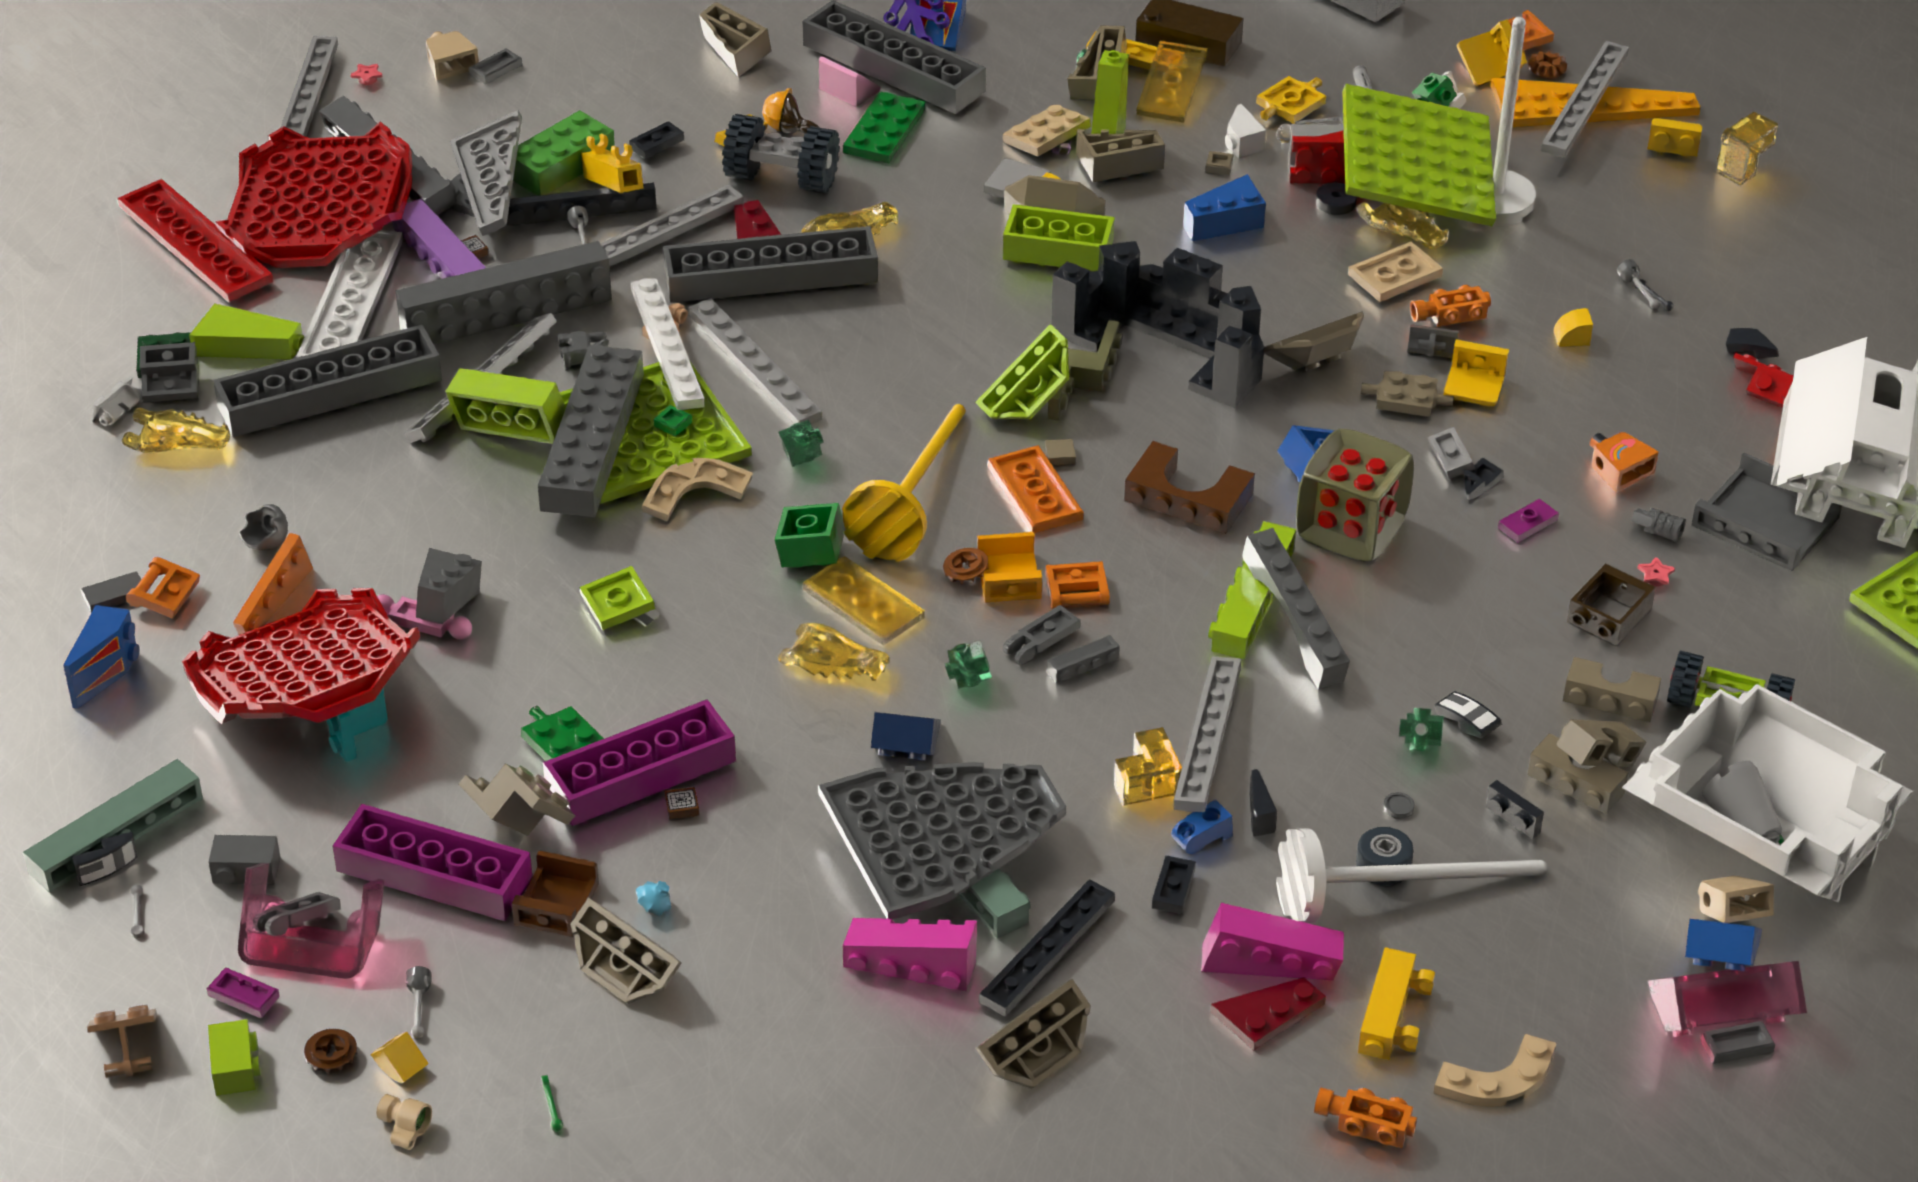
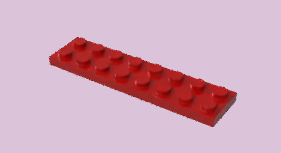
(195, 240)

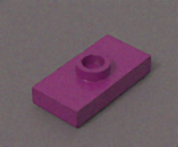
(1528, 520)
(243, 992)

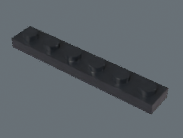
(596, 201)
(1046, 948)

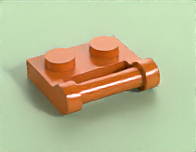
(1077, 578)
(170, 592)

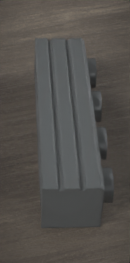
(1083, 659)

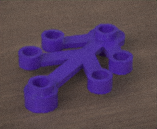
(914, 13)

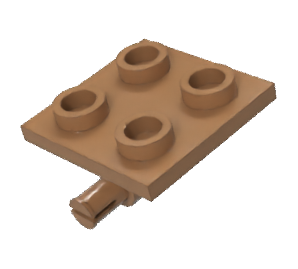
(109, 1020)

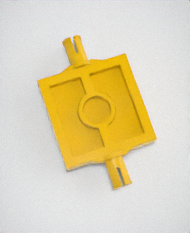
(1291, 99)

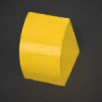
(1574, 328)
(400, 1058)

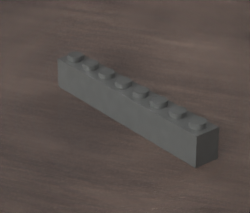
(347, 119)

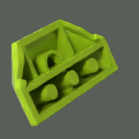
(1029, 379)

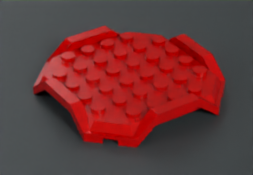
(317, 196)
(302, 665)

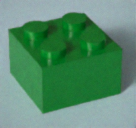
(810, 535)

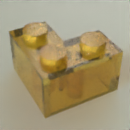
(1743, 146)
(1150, 772)

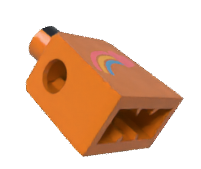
(1622, 459)

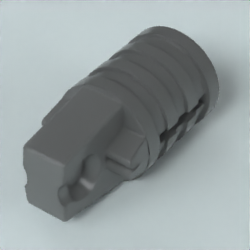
(1660, 523)

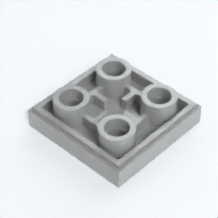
(1007, 174)

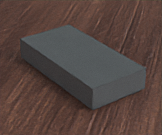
(495, 66)
(110, 592)
(1737, 1042)

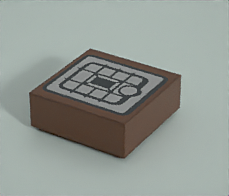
(476, 246)
(682, 803)

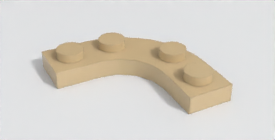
(697, 474)
(1498, 1087)

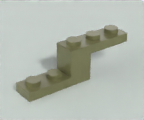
(1088, 369)

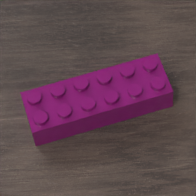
(641, 761)
(432, 861)

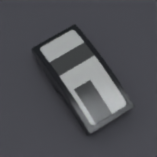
(1471, 715)
(101, 863)

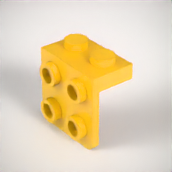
(1488, 53)
(1674, 137)
(1476, 373)

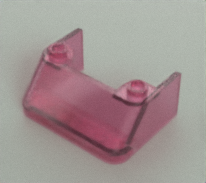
(307, 947)
(1728, 996)

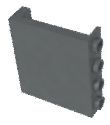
(1761, 516)

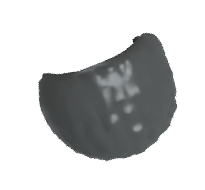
(265, 528)

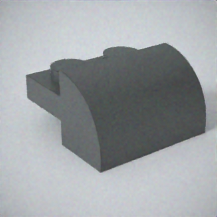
(169, 372)

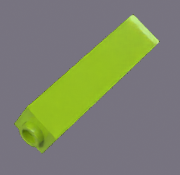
(1111, 93)
(245, 334)

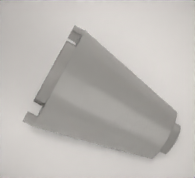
(1744, 800)

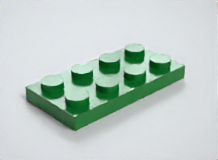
(884, 127)

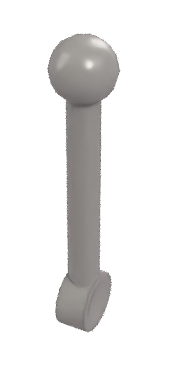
(137, 930)

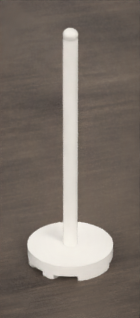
(1512, 191)
(1305, 875)

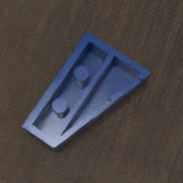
(1225, 210)

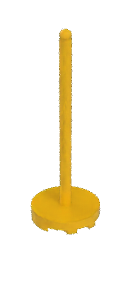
(886, 516)

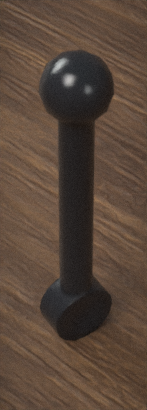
(1668, 305)

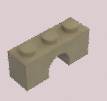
(1629, 699)
(1592, 740)
(1595, 787)

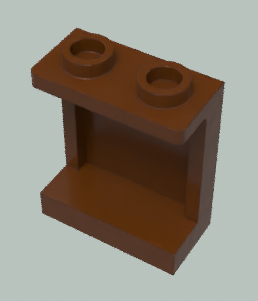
(555, 893)

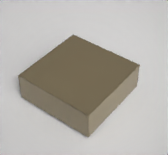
(1219, 163)
(1060, 451)

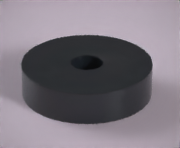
(1333, 199)

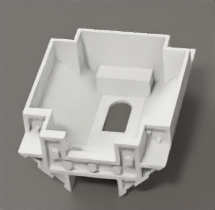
(1852, 439)
(1815, 773)

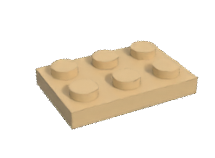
(1046, 130)
(1395, 271)

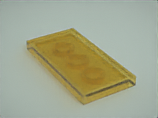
(1171, 81)
(863, 600)

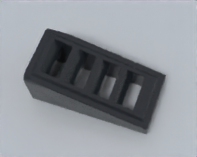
(1261, 806)

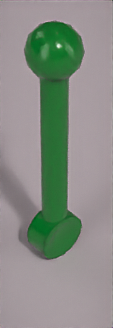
(556, 1123)

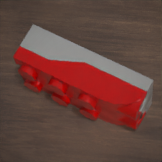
(1316, 154)

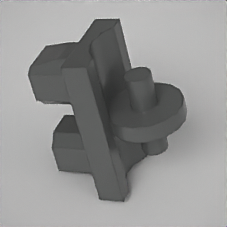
(1432, 341)

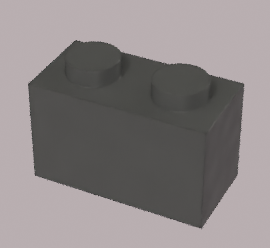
(235, 853)

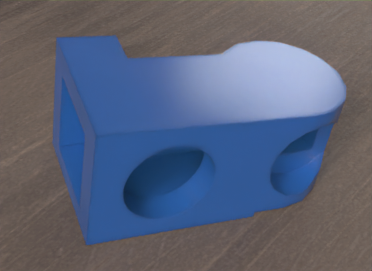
(1203, 828)

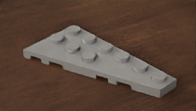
(487, 169)

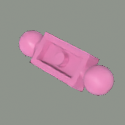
(405, 615)

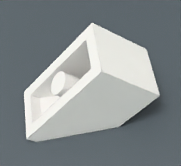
(1244, 133)

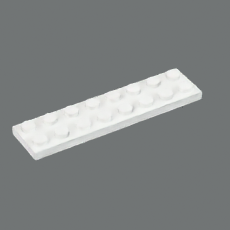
(352, 293)

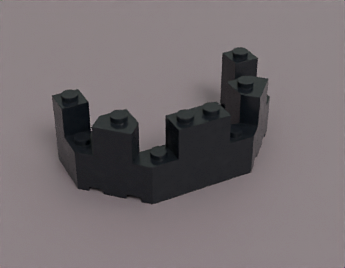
(1171, 303)

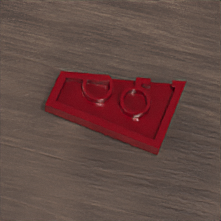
(753, 221)
(1268, 1011)

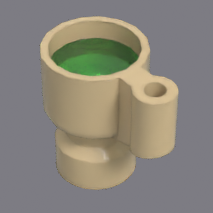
(410, 1119)

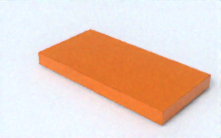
(1035, 489)

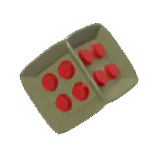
(1354, 494)

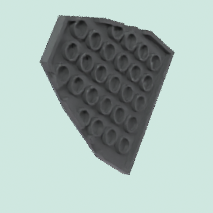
(938, 829)

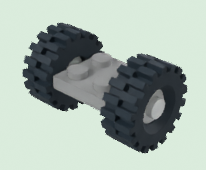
(813, 155)

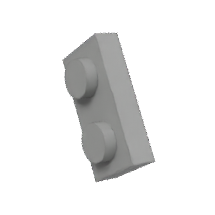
(1451, 452)

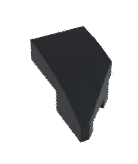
(1750, 339)
(1481, 478)

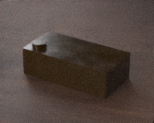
(1190, 26)

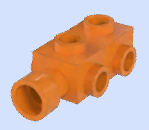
(1452, 306)
(1369, 1115)

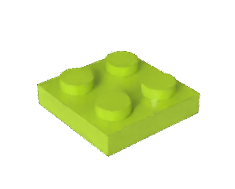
(617, 598)

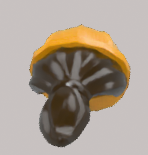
(783, 114)

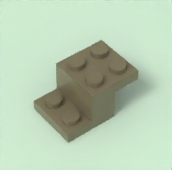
(517, 798)

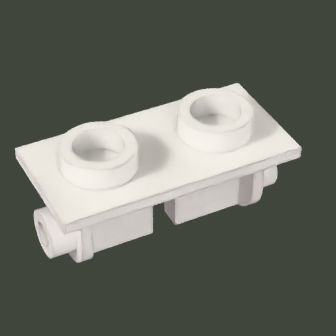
(108, 407)

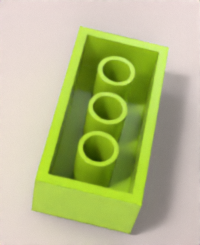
(1055, 236)
(506, 405)

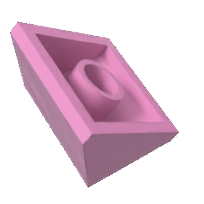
(845, 83)

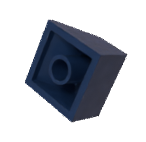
(904, 734)

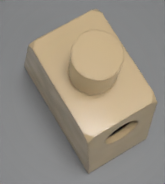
(450, 54)
(1724, 898)

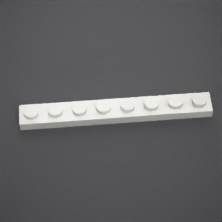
(667, 344)

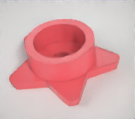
(367, 74)
(1656, 573)

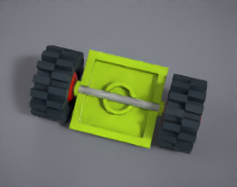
(1686, 681)

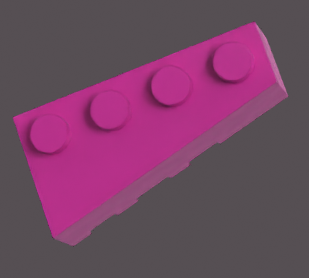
(1270, 945)
(913, 951)

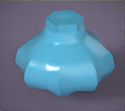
(654, 897)

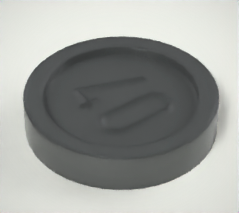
(1398, 805)

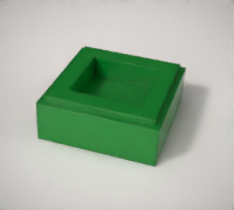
(672, 420)

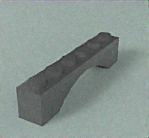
(1318, 644)

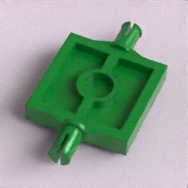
(558, 732)

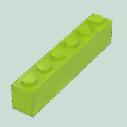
(1245, 604)

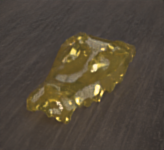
(874, 216)
(1405, 222)
(174, 430)
(829, 652)

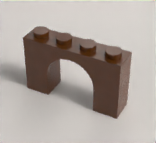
(1212, 508)

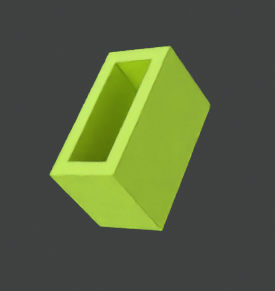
(232, 1057)

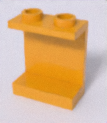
(1011, 567)

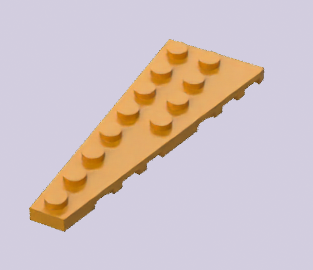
(1543, 102)

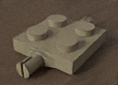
(1407, 393)

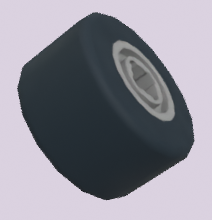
(1384, 847)

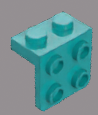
(354, 722)

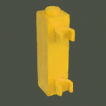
(610, 167)
(1387, 1002)

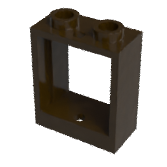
(1610, 582)

